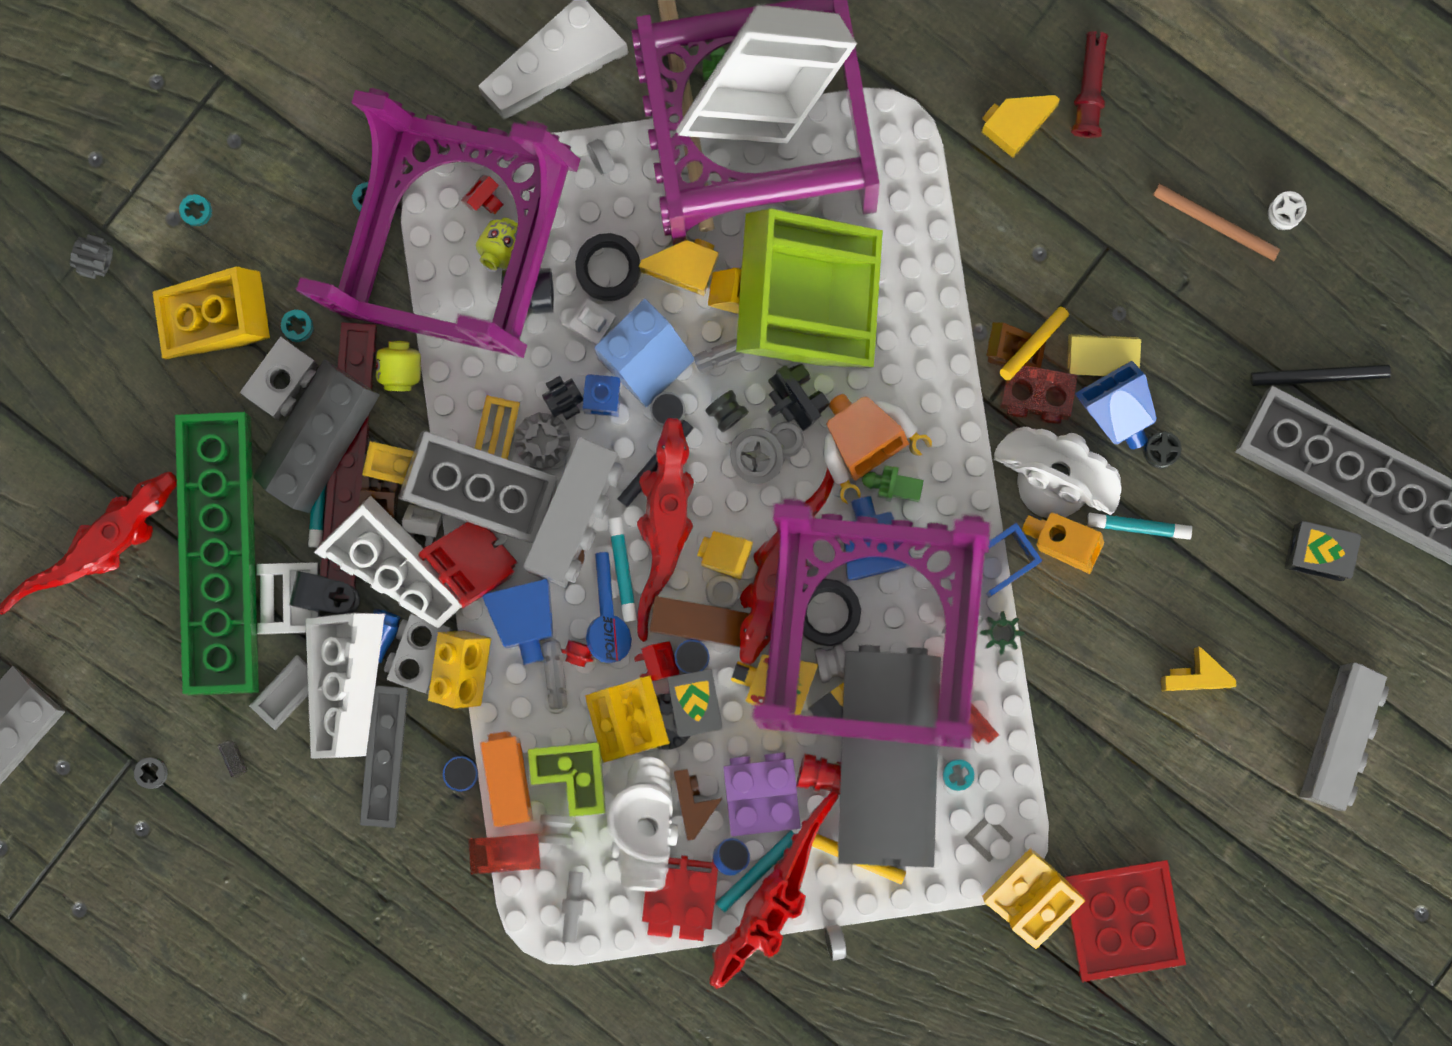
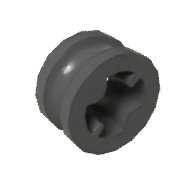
(139, 773)

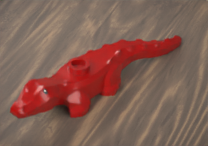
(666, 521)
(99, 545)
(760, 595)
(772, 903)

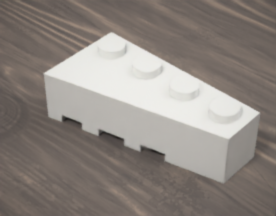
(342, 682)

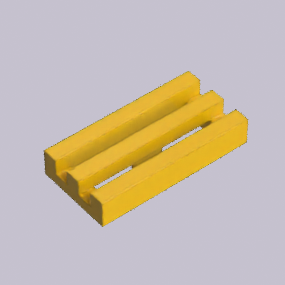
(502, 403)

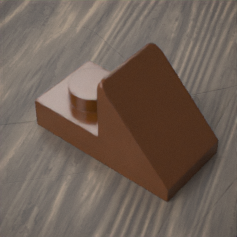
(1005, 343)
(694, 814)

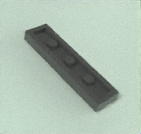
(384, 757)

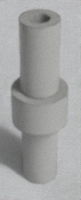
(572, 907)

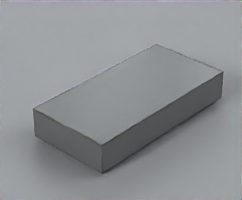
(283, 693)

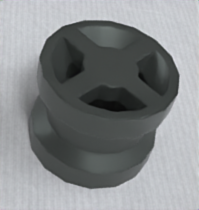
(726, 411)
(1163, 443)

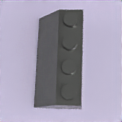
(315, 437)

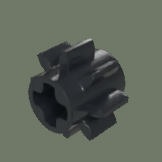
(562, 397)

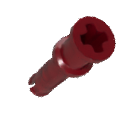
(1090, 100)

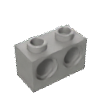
(409, 650)

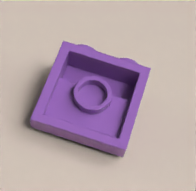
(761, 795)

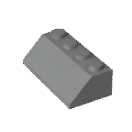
(24, 718)
(1344, 736)

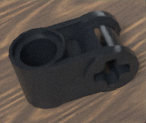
(319, 593)

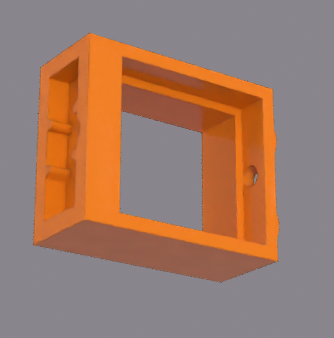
(506, 779)

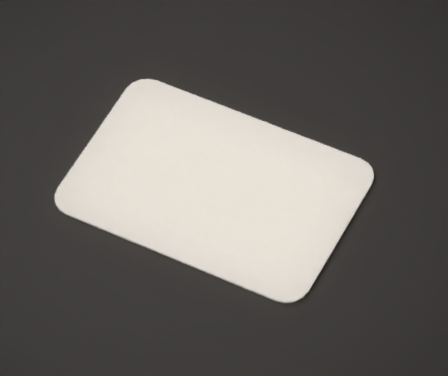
(920, 364)

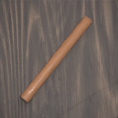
(1216, 222)

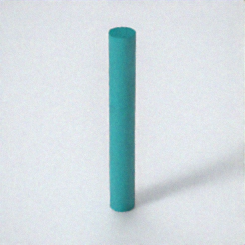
(755, 873)

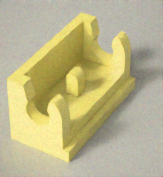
(1101, 353)

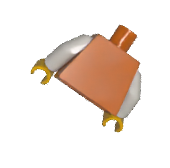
(865, 437)

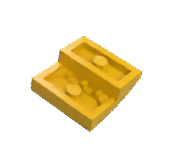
(626, 719)
(1033, 898)

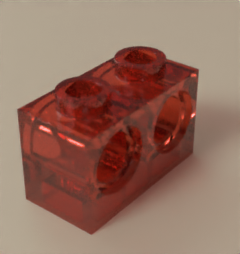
(1038, 383)

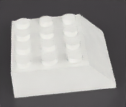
(770, 76)

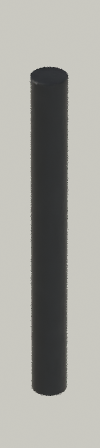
(1320, 375)

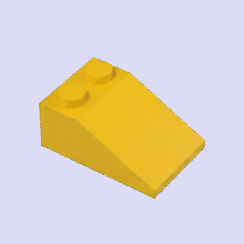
(211, 313)

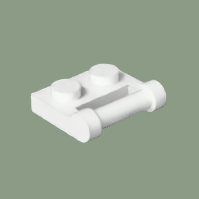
(293, 618)

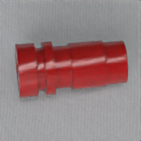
(819, 774)

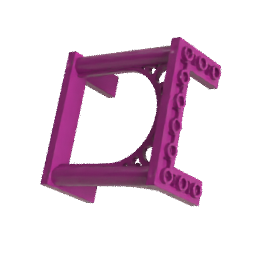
(393, 141)
(693, 202)
(799, 532)

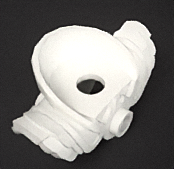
(1049, 490)
(649, 795)

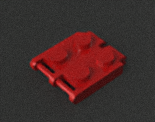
(470, 562)
(683, 901)

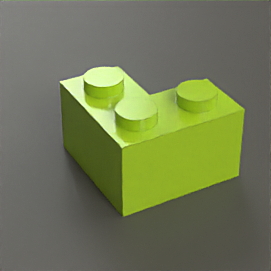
(578, 767)

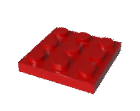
(1126, 921)

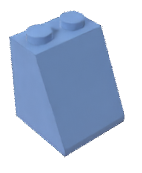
(644, 353)

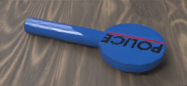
(607, 635)

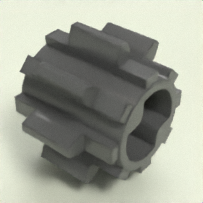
(91, 256)

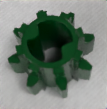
(1001, 623)

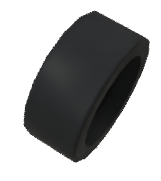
(605, 241)
(851, 624)

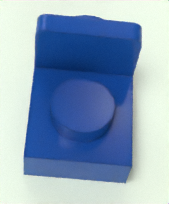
(601, 395)

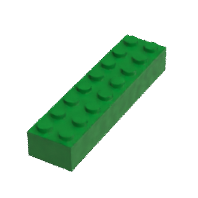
(216, 553)

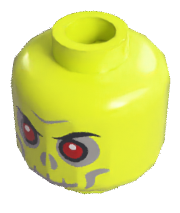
(497, 243)
(398, 366)

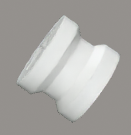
(1293, 207)

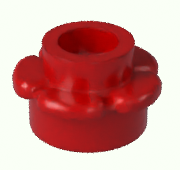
(577, 653)

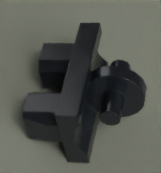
(791, 398)

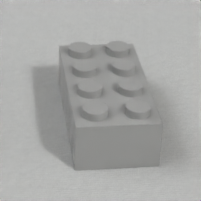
(477, 487)
(573, 512)

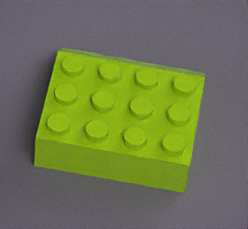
(809, 289)

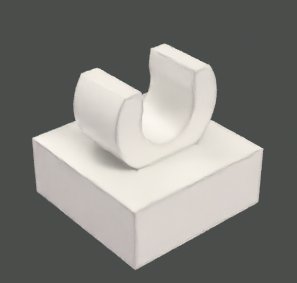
(592, 321)
(422, 521)

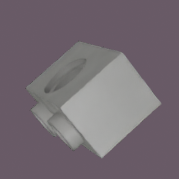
(280, 359)

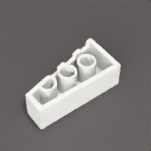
(558, 54)
(388, 559)

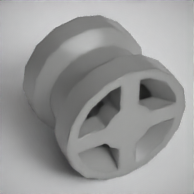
(830, 662)
(556, 829)

